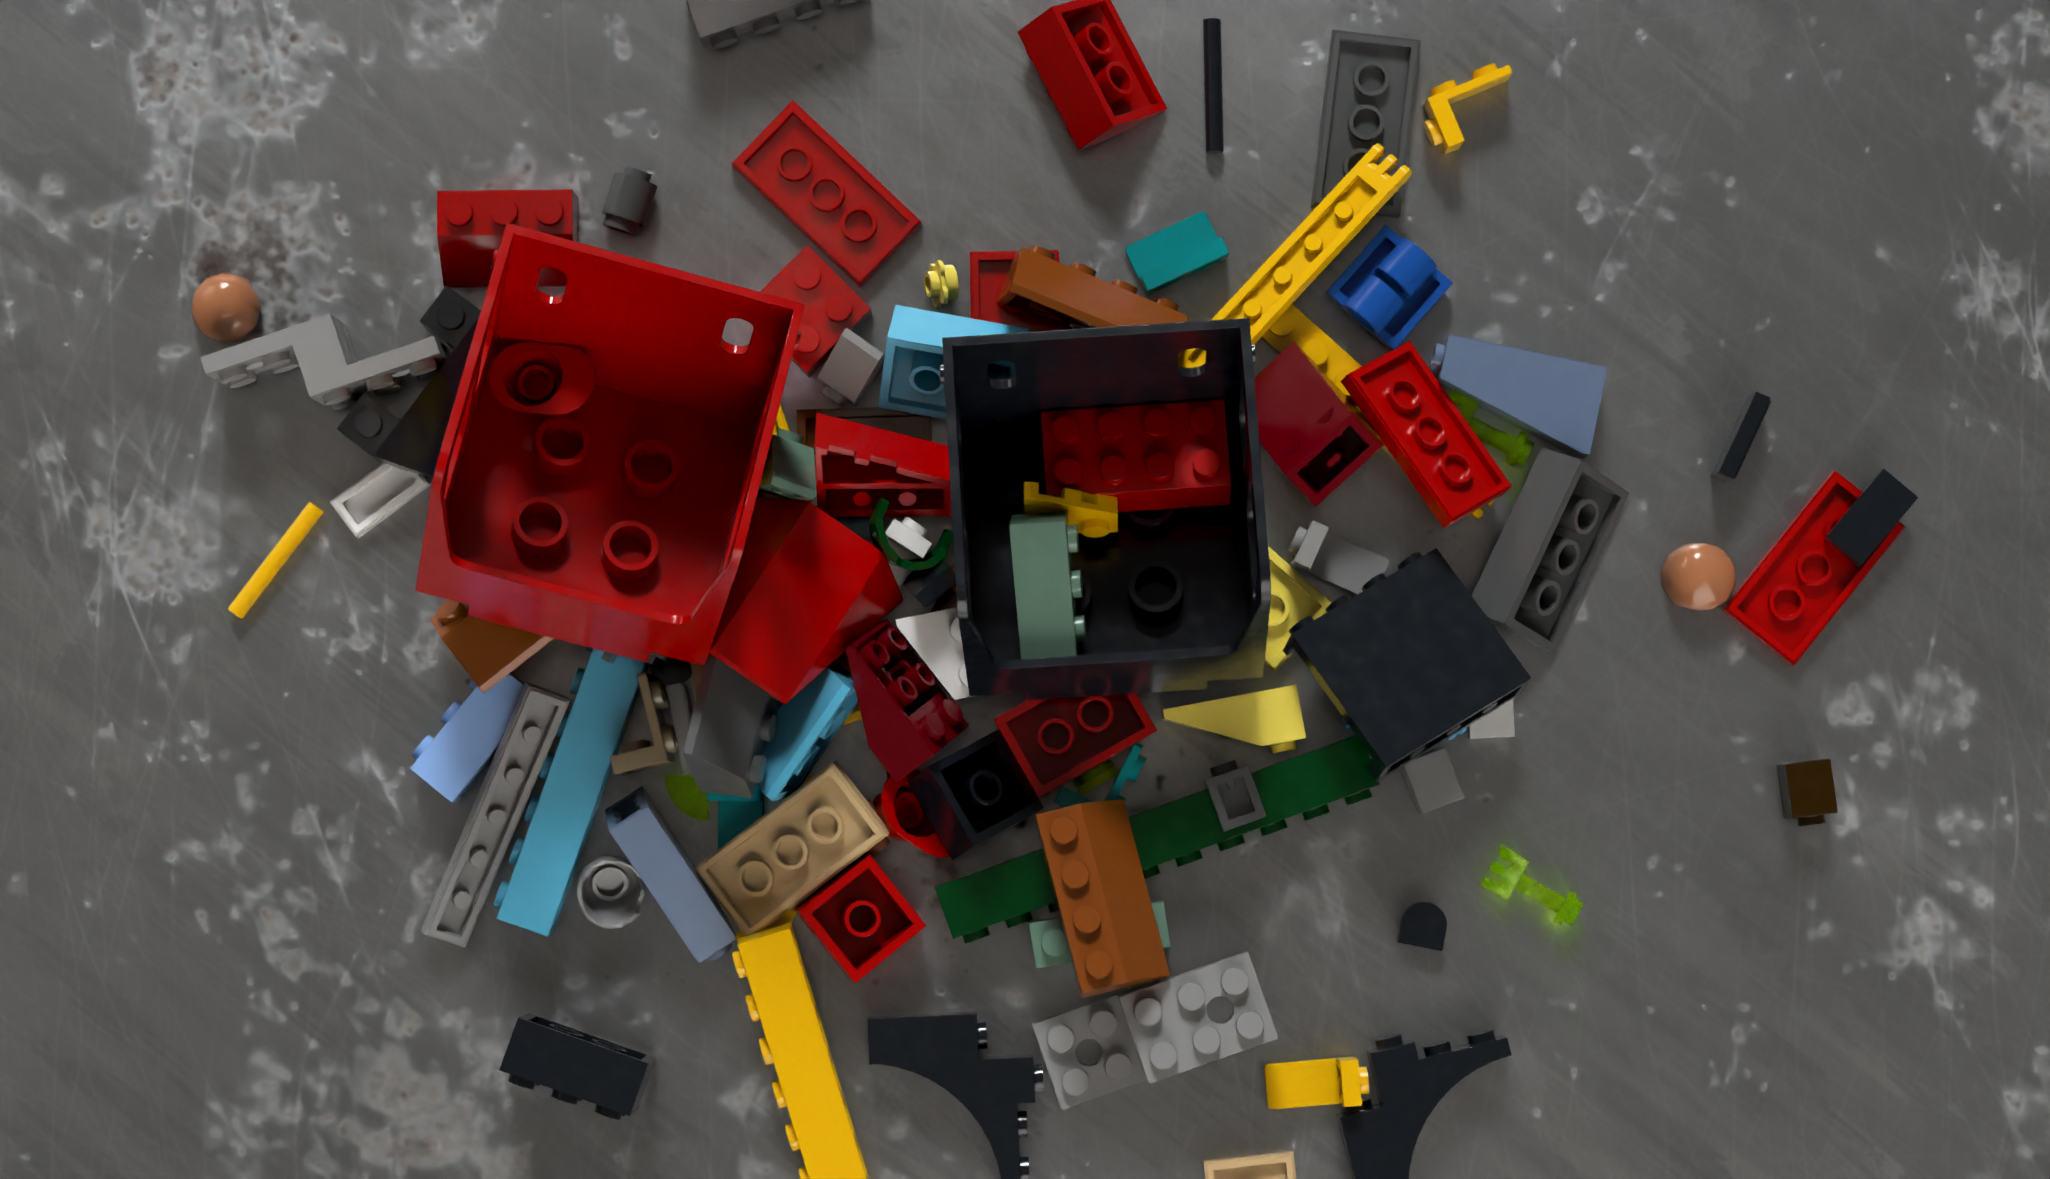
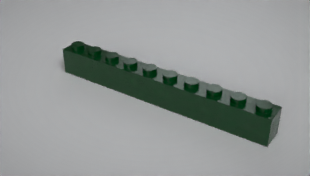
(1164, 834)

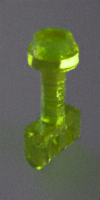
(1516, 448)
(1514, 878)

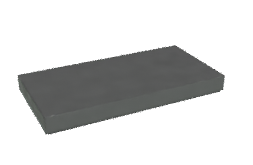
(1365, 104)

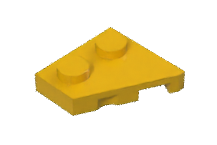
(1093, 514)

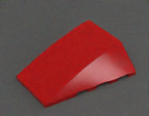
(800, 596)

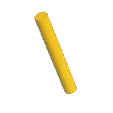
(275, 560)

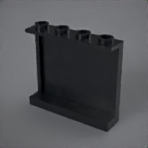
(1408, 660)

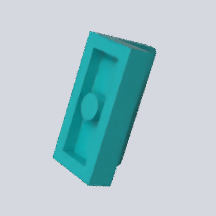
(1176, 253)

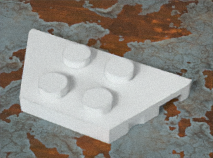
(939, 646)

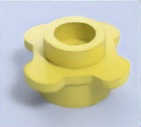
(941, 283)

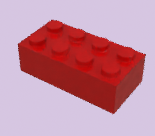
(1140, 454)

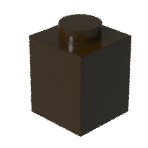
(1807, 791)

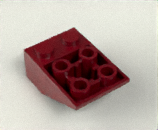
(1310, 425)
(900, 702)

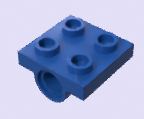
(1389, 287)

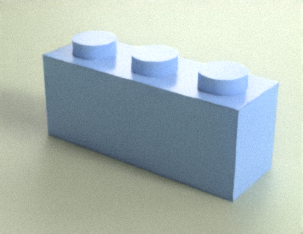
(468, 739)

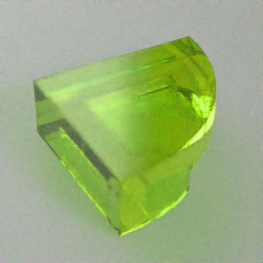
(687, 796)

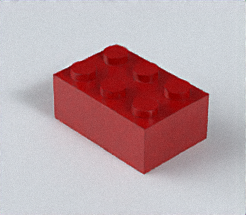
(1071, 735)

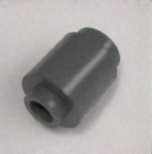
(629, 201)

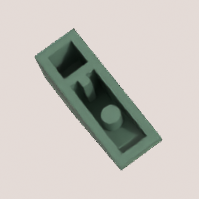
(789, 468)

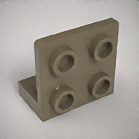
(639, 754)

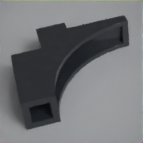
(947, 1052)
(1408, 1087)

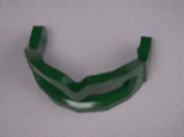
(880, 541)

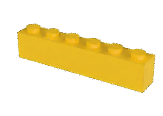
(800, 1055)

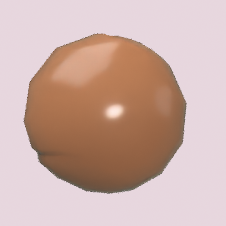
(225, 307)
(1698, 576)

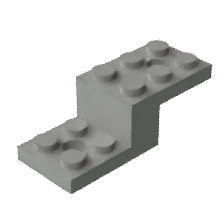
(326, 362)
(1155, 1030)

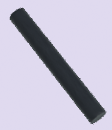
(1213, 85)

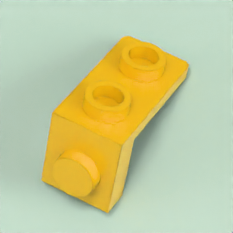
(1441, 123)
(1315, 1083)

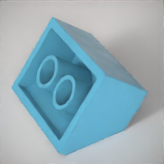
(915, 355)
(806, 729)

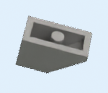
(850, 369)

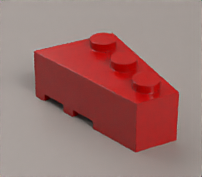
(869, 463)

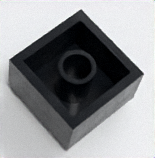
(975, 794)

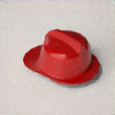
(542, 378)
(906, 818)

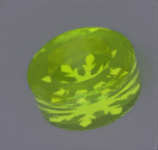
(1095, 776)

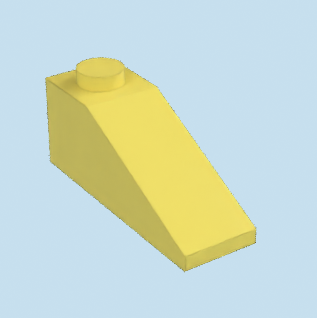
(1253, 718)

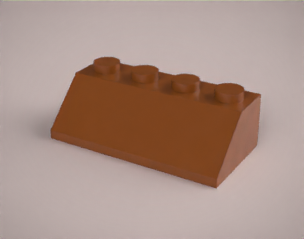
(1075, 297)
(484, 647)
(1101, 896)

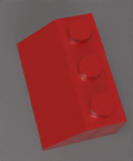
(1091, 70)
(474, 222)

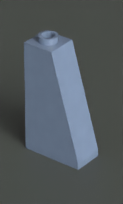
(1529, 389)
(670, 875)

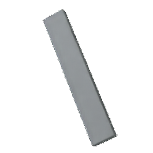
(495, 815)

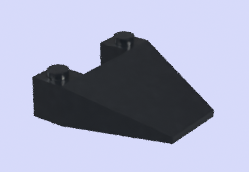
(418, 437)

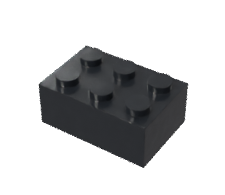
(577, 1066)

